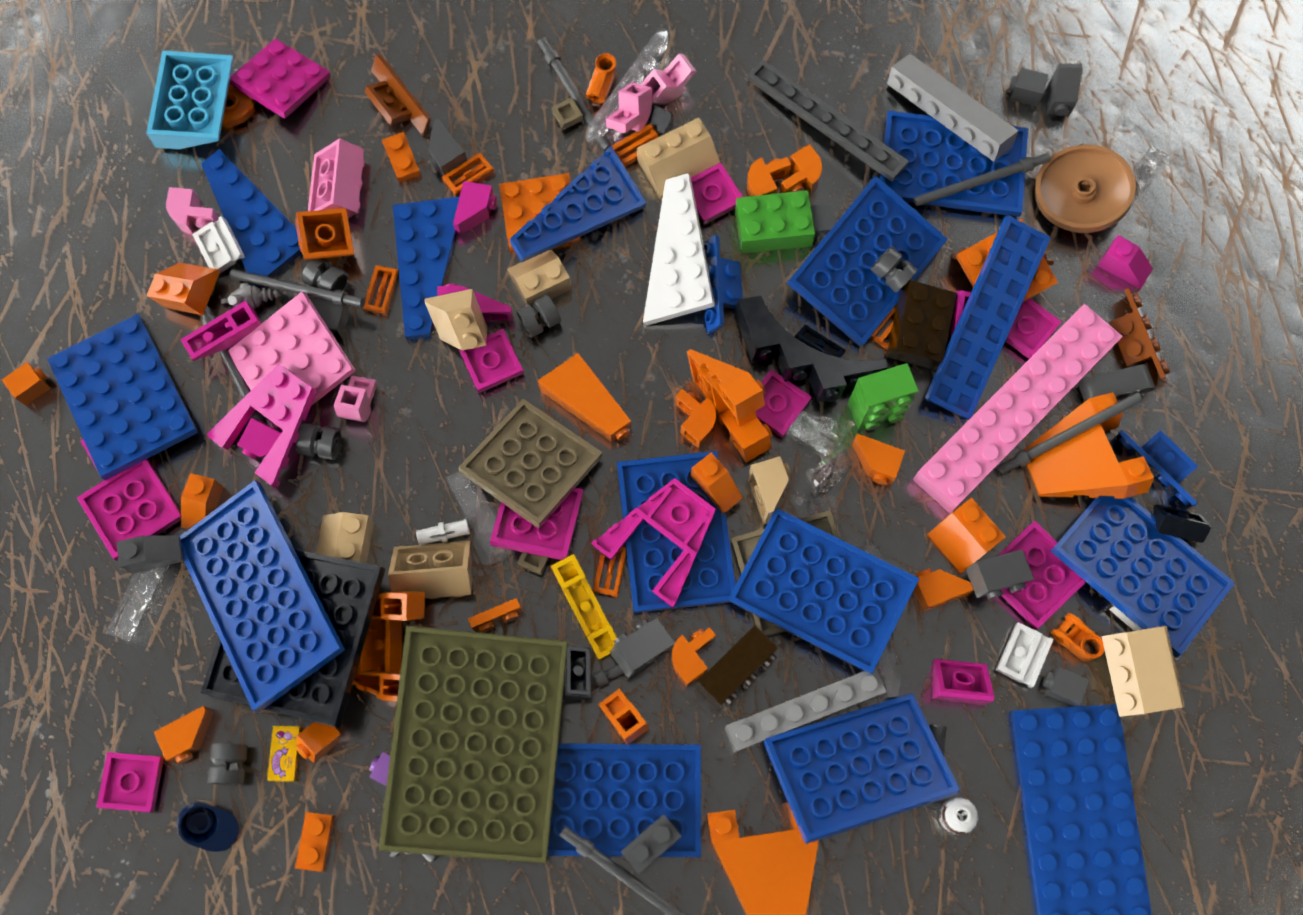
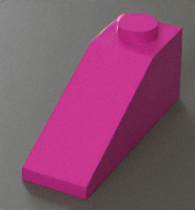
(491, 309)
(222, 332)

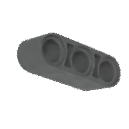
(1121, 382)

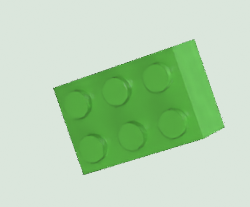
(774, 222)
(882, 397)

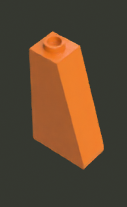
(585, 397)

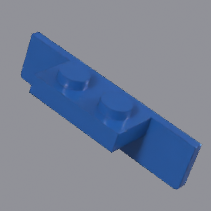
(725, 283)
(1166, 459)

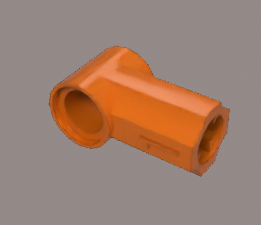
(602, 79)

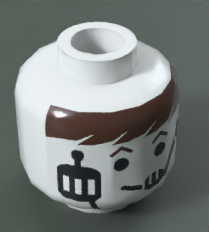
(949, 813)

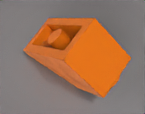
(878, 459)
(716, 483)
(199, 499)
(939, 588)
(185, 735)

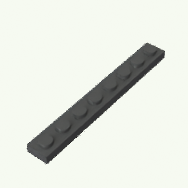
(828, 120)

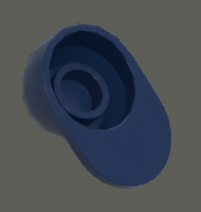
(207, 826)

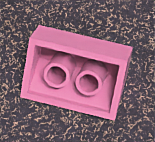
(337, 178)

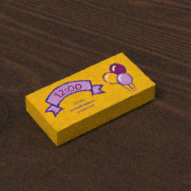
(283, 754)

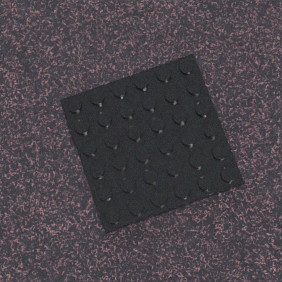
(349, 598)

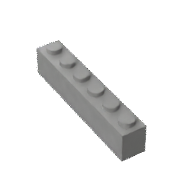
(952, 107)
(804, 710)

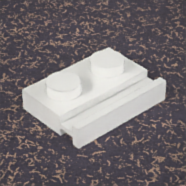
(218, 245)
(1024, 655)

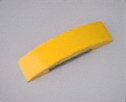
(585, 605)

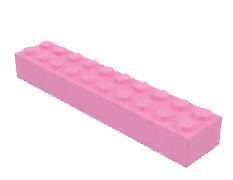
(1016, 408)

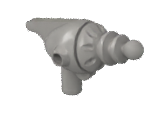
(251, 295)

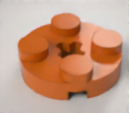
(240, 111)

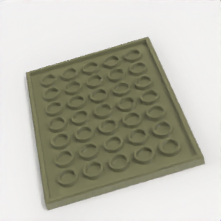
(474, 746)

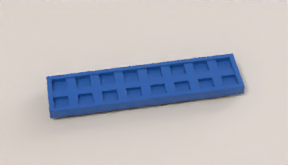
(987, 317)

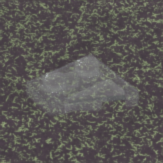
(819, 433)

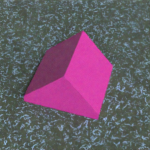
(961, 682)

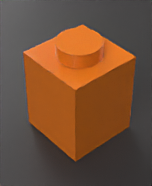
(27, 383)
(317, 741)

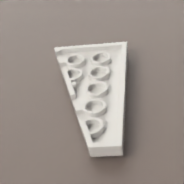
(679, 265)

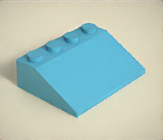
(189, 99)

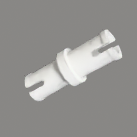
(443, 532)

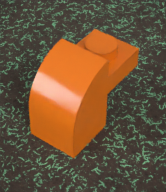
(806, 171)
(762, 177)
(701, 417)
(685, 659)
(624, 716)

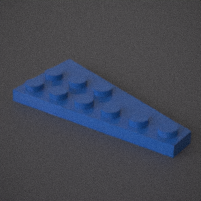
(587, 203)
(259, 227)
(423, 252)

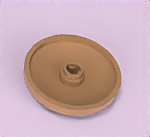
(1085, 188)

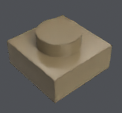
(567, 113)
(533, 562)

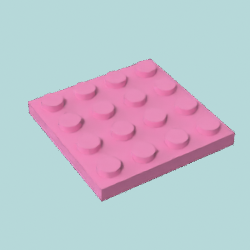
(297, 341)

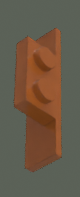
(394, 98)
(1137, 341)

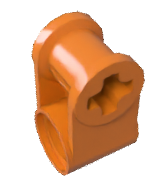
(1077, 637)

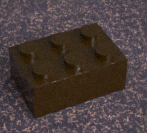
(921, 324)
(737, 668)

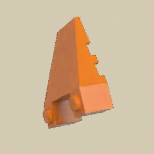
(735, 401)
(1087, 461)
(382, 651)
(766, 870)

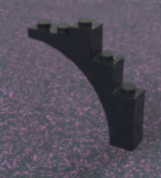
(795, 359)

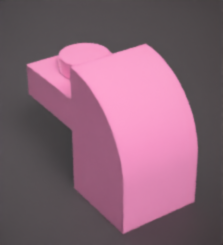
(671, 82)
(633, 110)
(185, 210)
(355, 399)

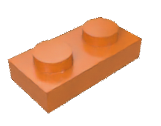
(401, 157)
(485, 621)
(314, 842)

